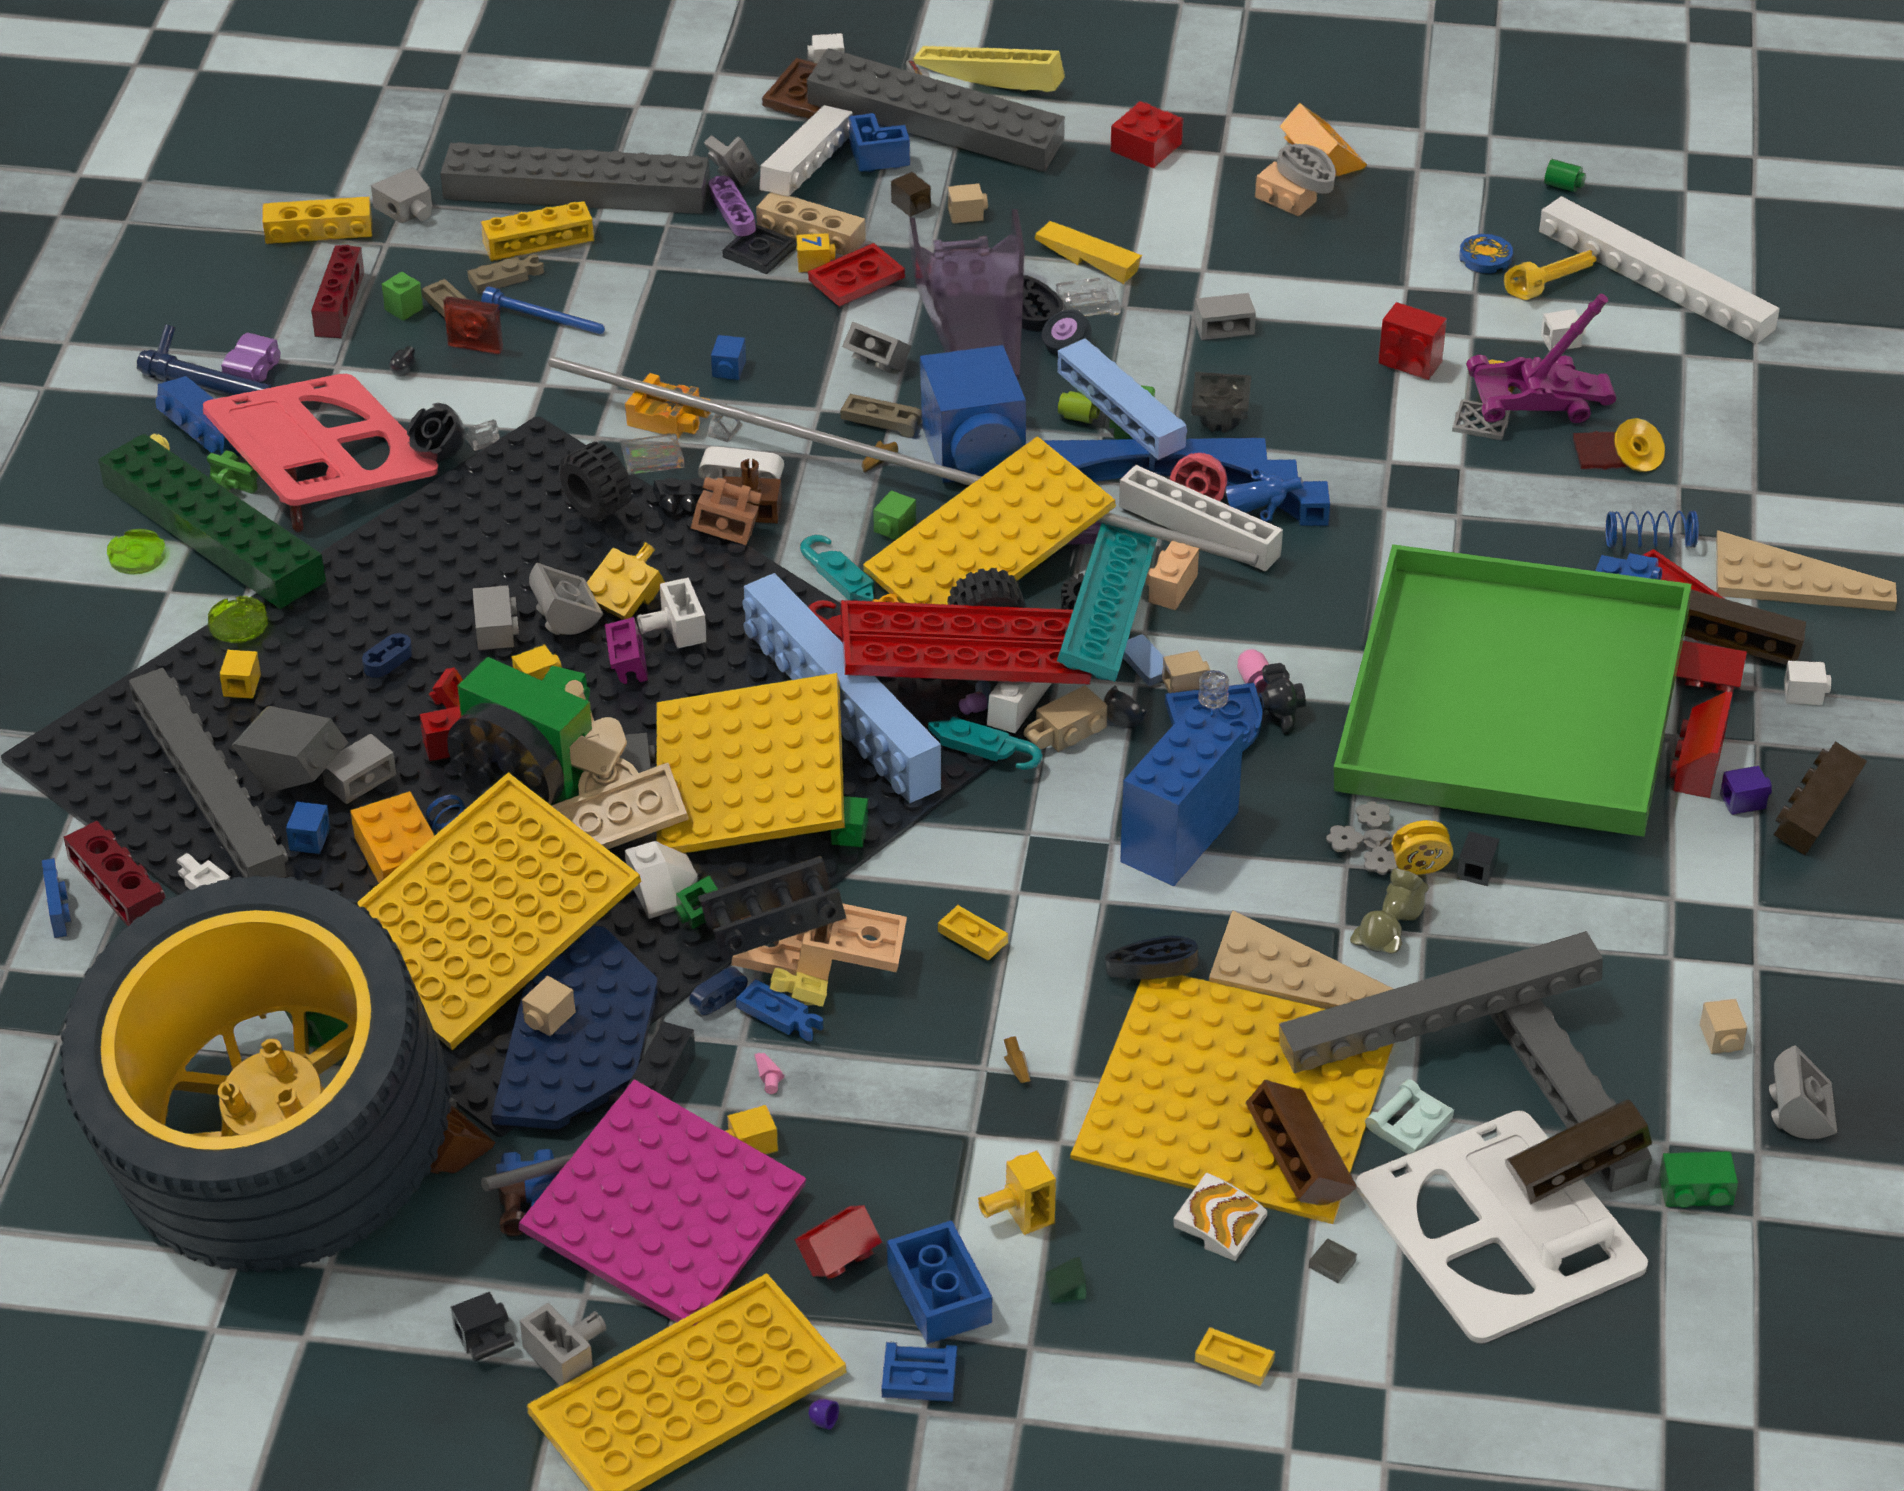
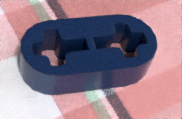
(387, 655)
(718, 991)

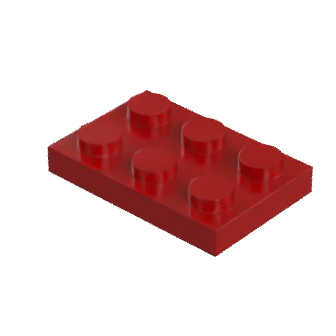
(856, 274)

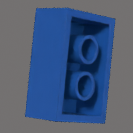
(939, 1282)

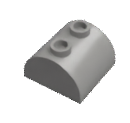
(564, 600)
(1802, 1097)

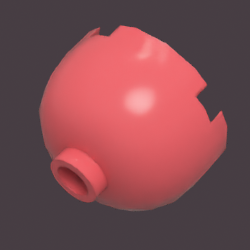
(1202, 474)

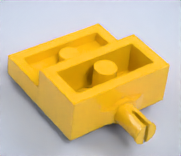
(625, 582)

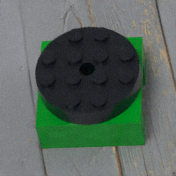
(517, 729)

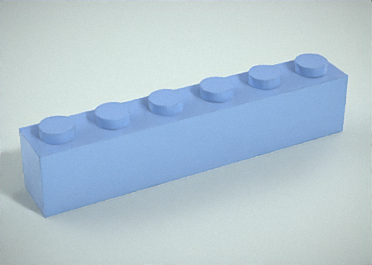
(1122, 399)

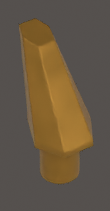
(869, 463)
(1016, 1059)

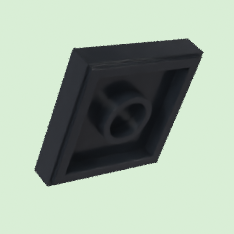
(760, 250)

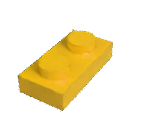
(973, 932)
(1234, 1356)

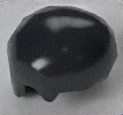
(1123, 709)

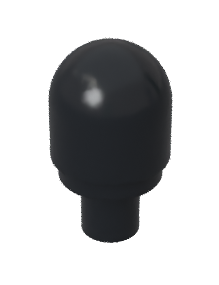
(402, 361)

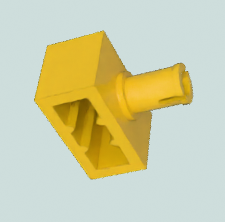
(1027, 1194)

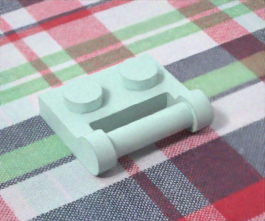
(1417, 1125)

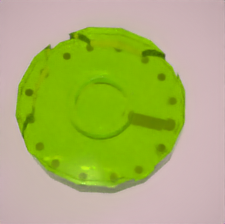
(136, 551)
(237, 619)

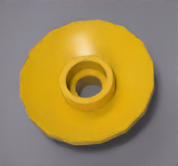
(1647, 441)

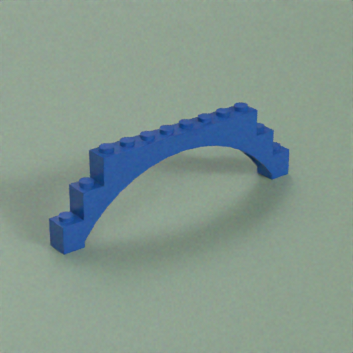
(1115, 458)

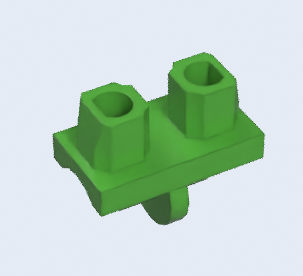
(230, 473)

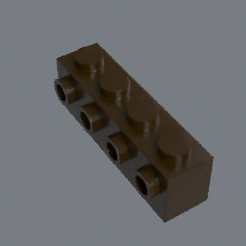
(1819, 798)

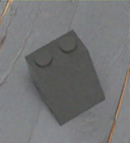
(288, 747)

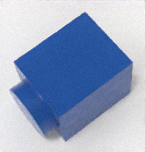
(972, 408)

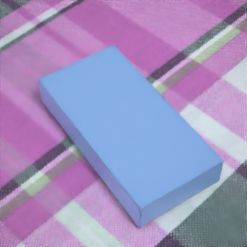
(1144, 659)

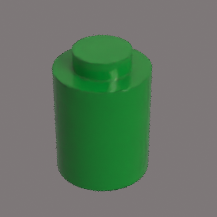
(1564, 175)

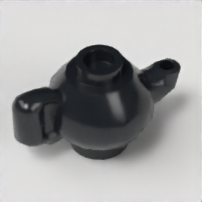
(1281, 696)

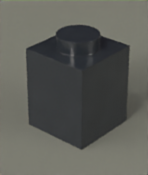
(1478, 858)

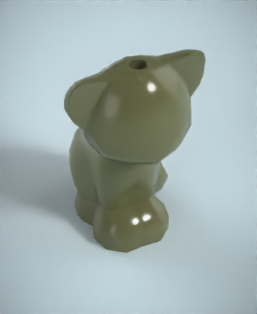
(1403, 902)

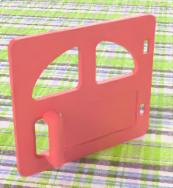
(281, 434)

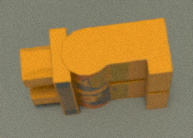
(663, 415)

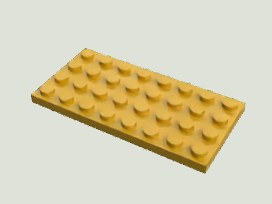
(1000, 521)
(686, 1389)

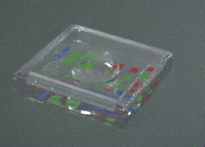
(652, 454)

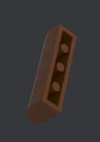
(1300, 1144)

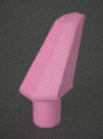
(768, 1072)

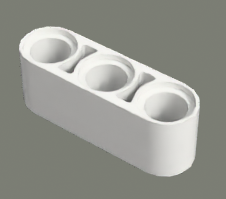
(726, 462)

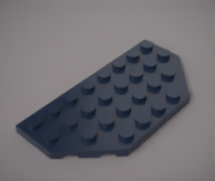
(593, 1051)

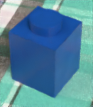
(728, 357)

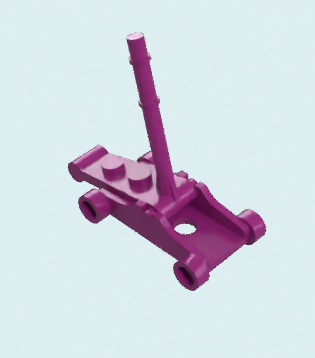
(1544, 383)

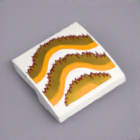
(1220, 1216)

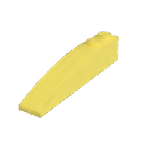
(996, 66)

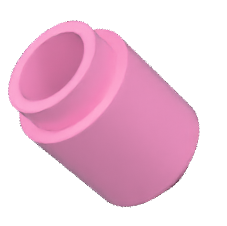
(1250, 668)

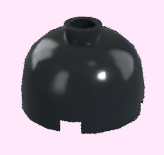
(436, 432)

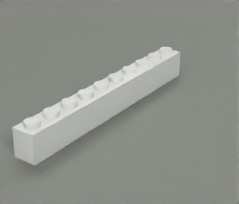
(1660, 270)

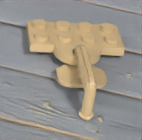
(621, 802)

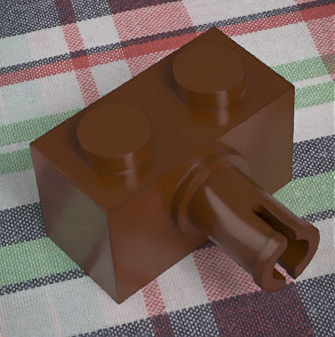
(770, 488)

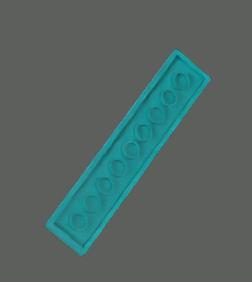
(1107, 602)

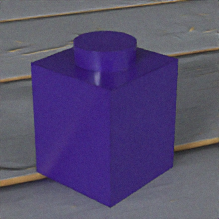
(1745, 790)

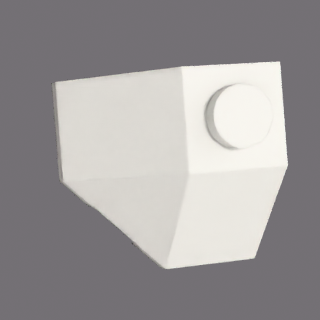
(662, 876)

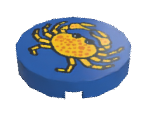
(1486, 253)

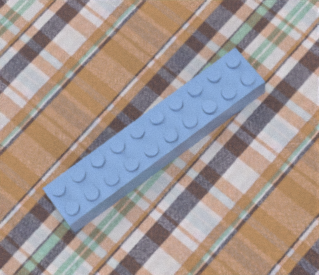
(869, 711)

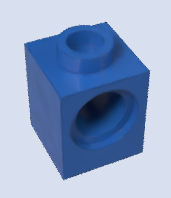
(308, 827)

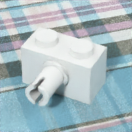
(679, 614)

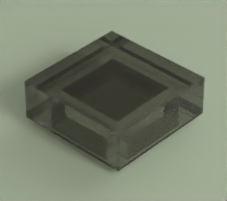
(1332, 1260)

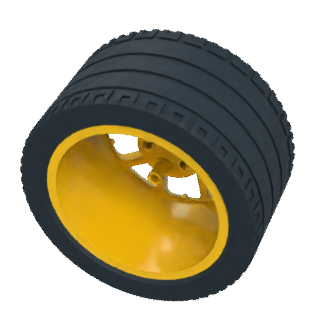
(294, 1162)

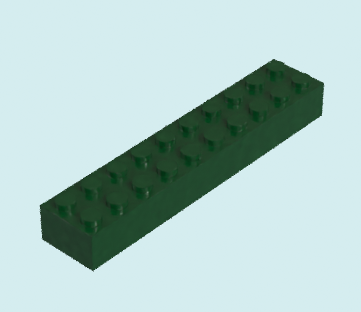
(212, 520)

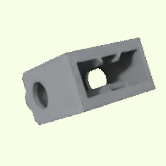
(403, 196)

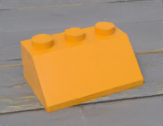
(1307, 128)

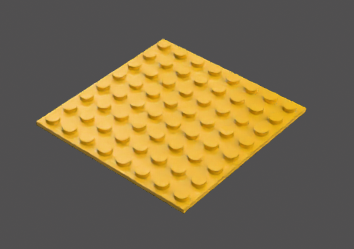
(1181, 1086)

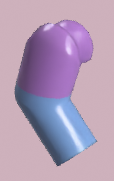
(976, 701)

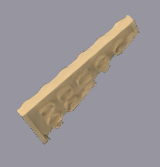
(1773, 574)
(1280, 967)

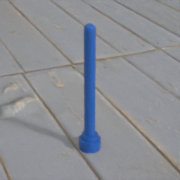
(494, 296)

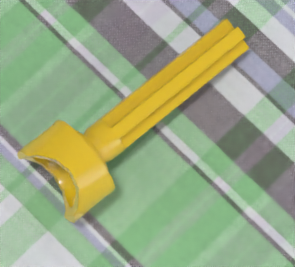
(1532, 278)

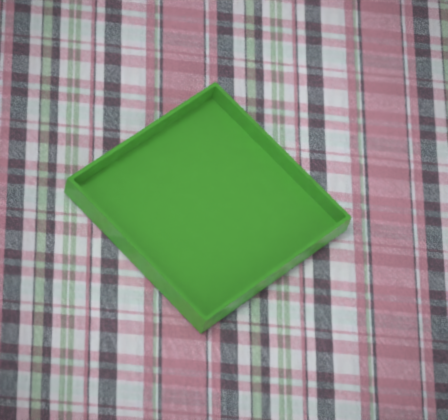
(1514, 689)

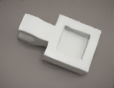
(197, 874)

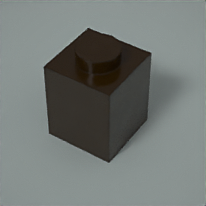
(911, 194)

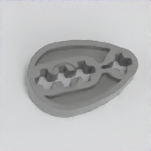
(1315, 176)

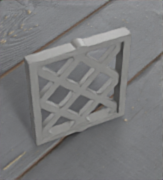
(1473, 430)

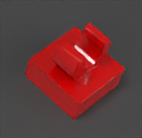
(446, 689)

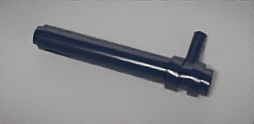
(168, 367)

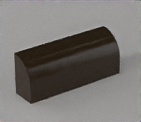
(1744, 628)
(1579, 1151)

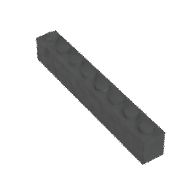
(1565, 1080)

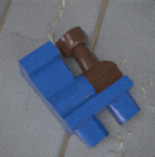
(522, 1192)

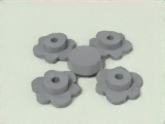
(1374, 840)

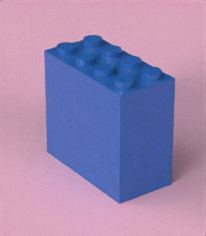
(1181, 796)

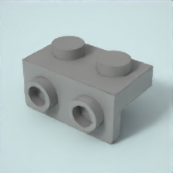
(733, 160)

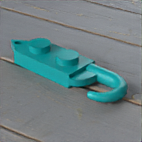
(838, 570)
(983, 741)

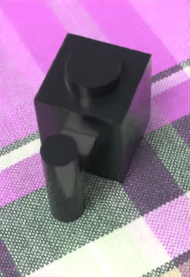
(481, 1326)

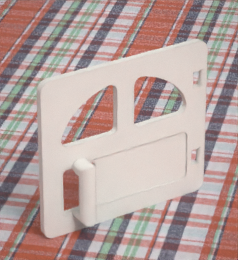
(1530, 1235)

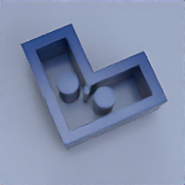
(876, 146)

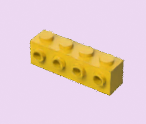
(537, 230)

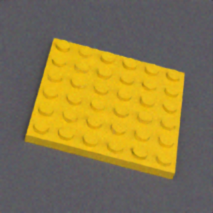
(754, 762)

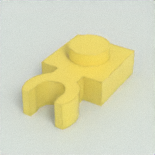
(803, 987)

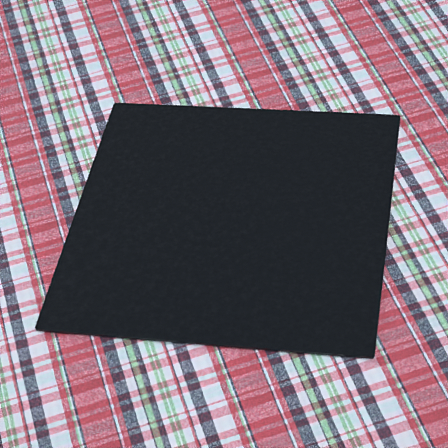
(417, 578)

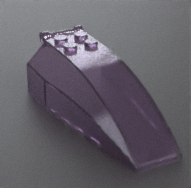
(973, 290)

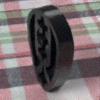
(1044, 298)
(1153, 958)

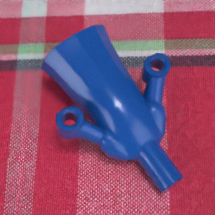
(1269, 492)

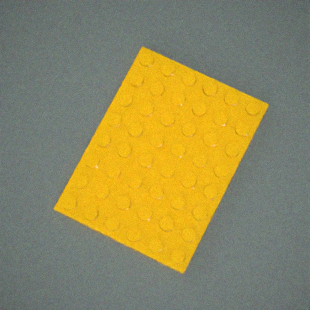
(494, 903)

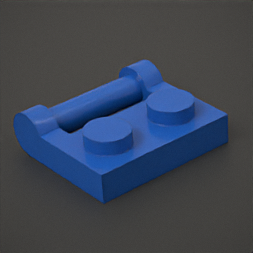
(919, 1379)

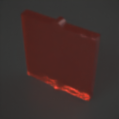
(1597, 450)

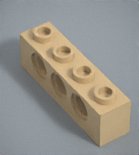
(799, 217)

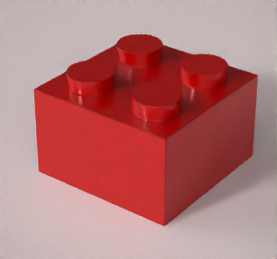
(1146, 134)
(1412, 340)

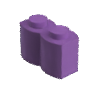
(252, 357)

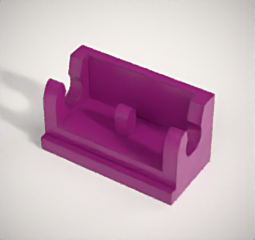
(626, 649)

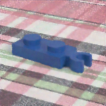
(56, 893)
(778, 1010)

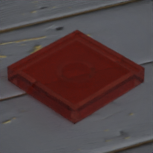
(473, 324)

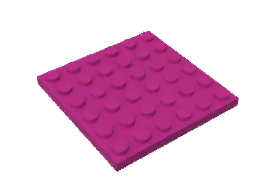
(662, 1204)

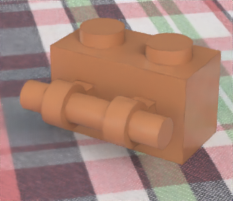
(724, 515)

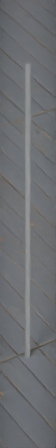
(875, 452)

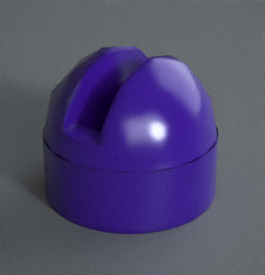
(824, 1413)

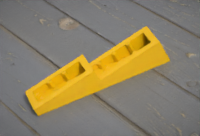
(1077, 246)

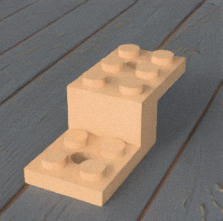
(842, 941)

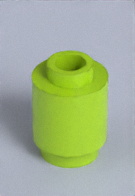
(1077, 407)

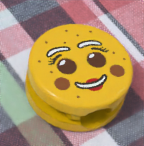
(1422, 847)

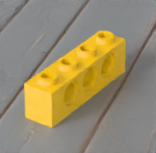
(317, 220)

